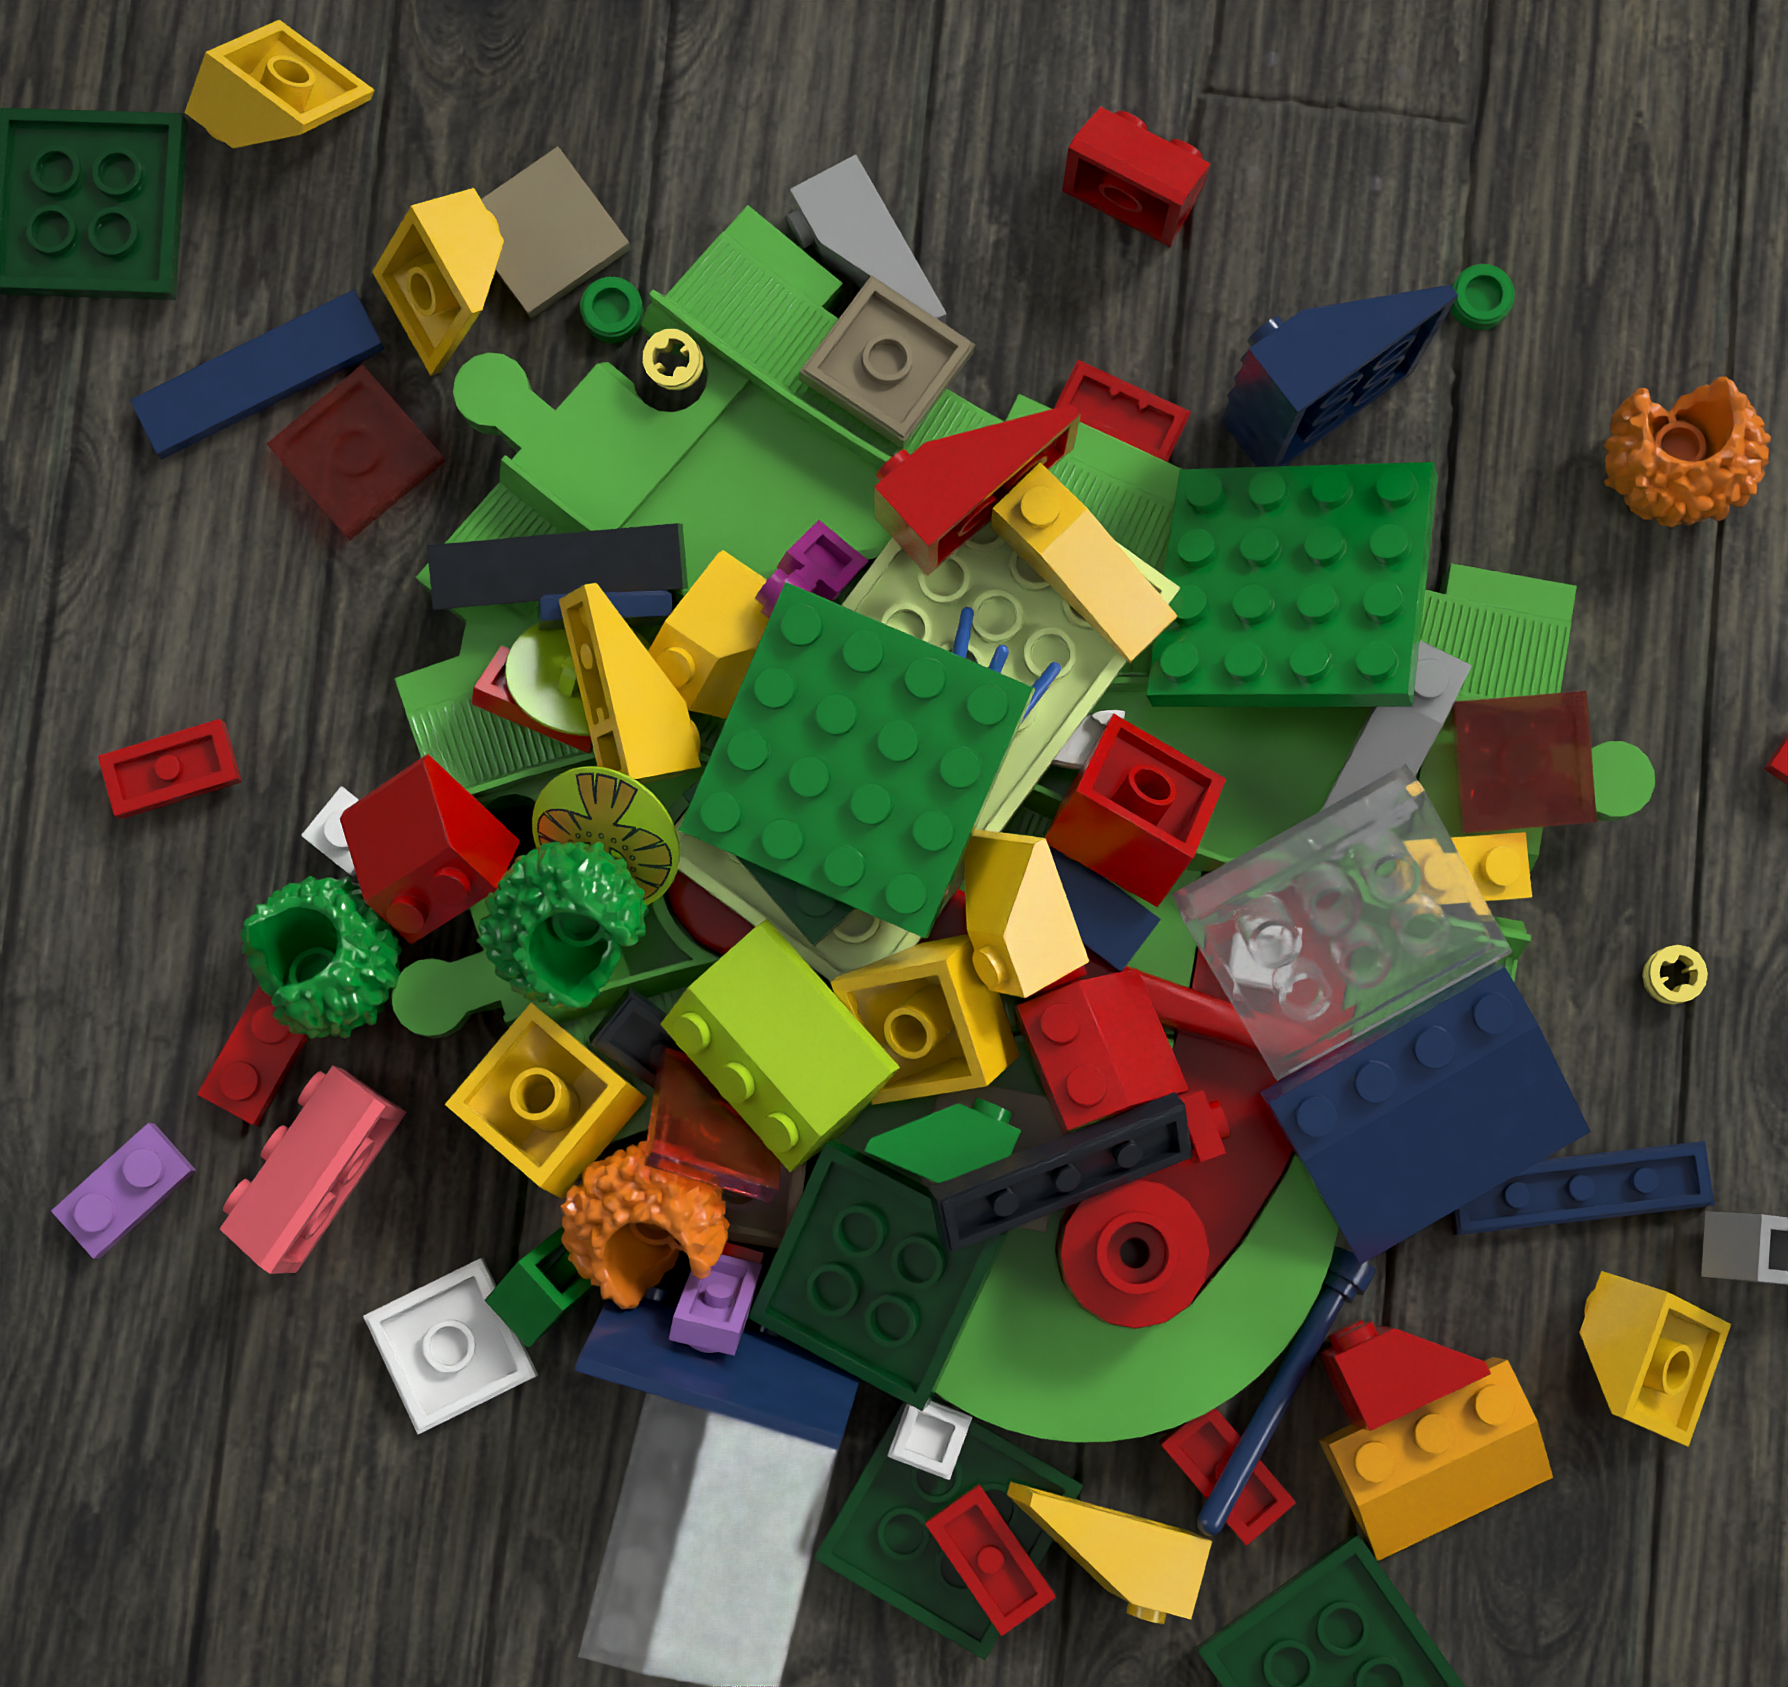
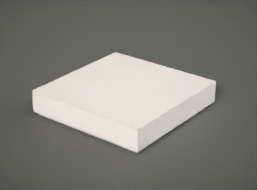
(448, 1347)

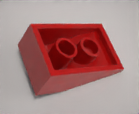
(952, 483)

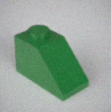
(949, 1141)
(539, 1290)

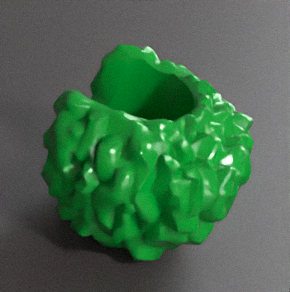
(562, 922)
(322, 956)

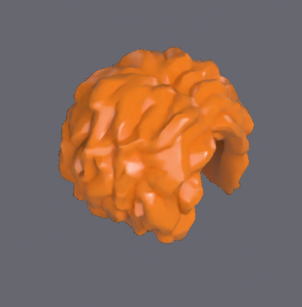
(1687, 459)
(633, 1222)

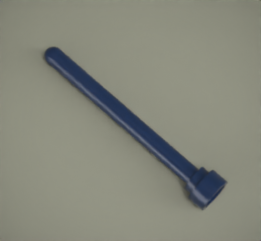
(1341, 1284)

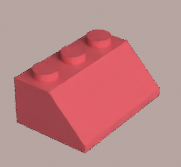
(309, 1170)

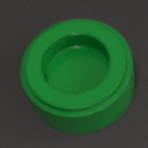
(1483, 297)
(612, 309)

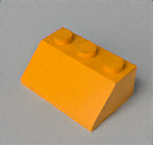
(1440, 1461)

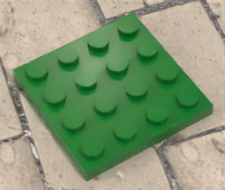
(1296, 586)
(857, 760)

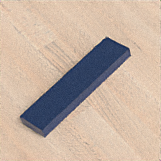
(257, 374)
(1593, 1189)

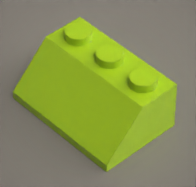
(779, 1046)

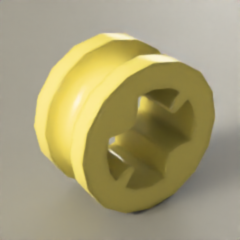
(663, 342)
(1694, 965)

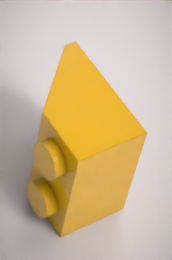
(931, 1019)
(545, 1101)

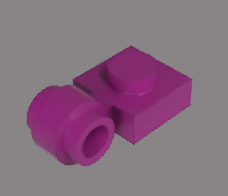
(816, 563)

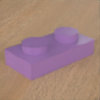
(123, 1191)
(717, 1307)

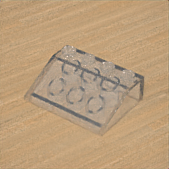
(1341, 922)
(707, 1549)

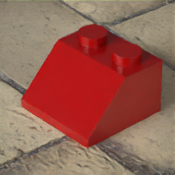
(1134, 174)
(1135, 811)
(425, 849)
(1098, 1048)
(1391, 1372)

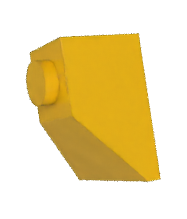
(270, 88)
(440, 272)
(712, 636)
(1018, 914)
(1652, 1354)

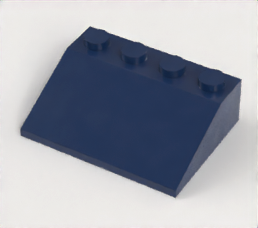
(1326, 368)
(1427, 1111)
(763, 1384)

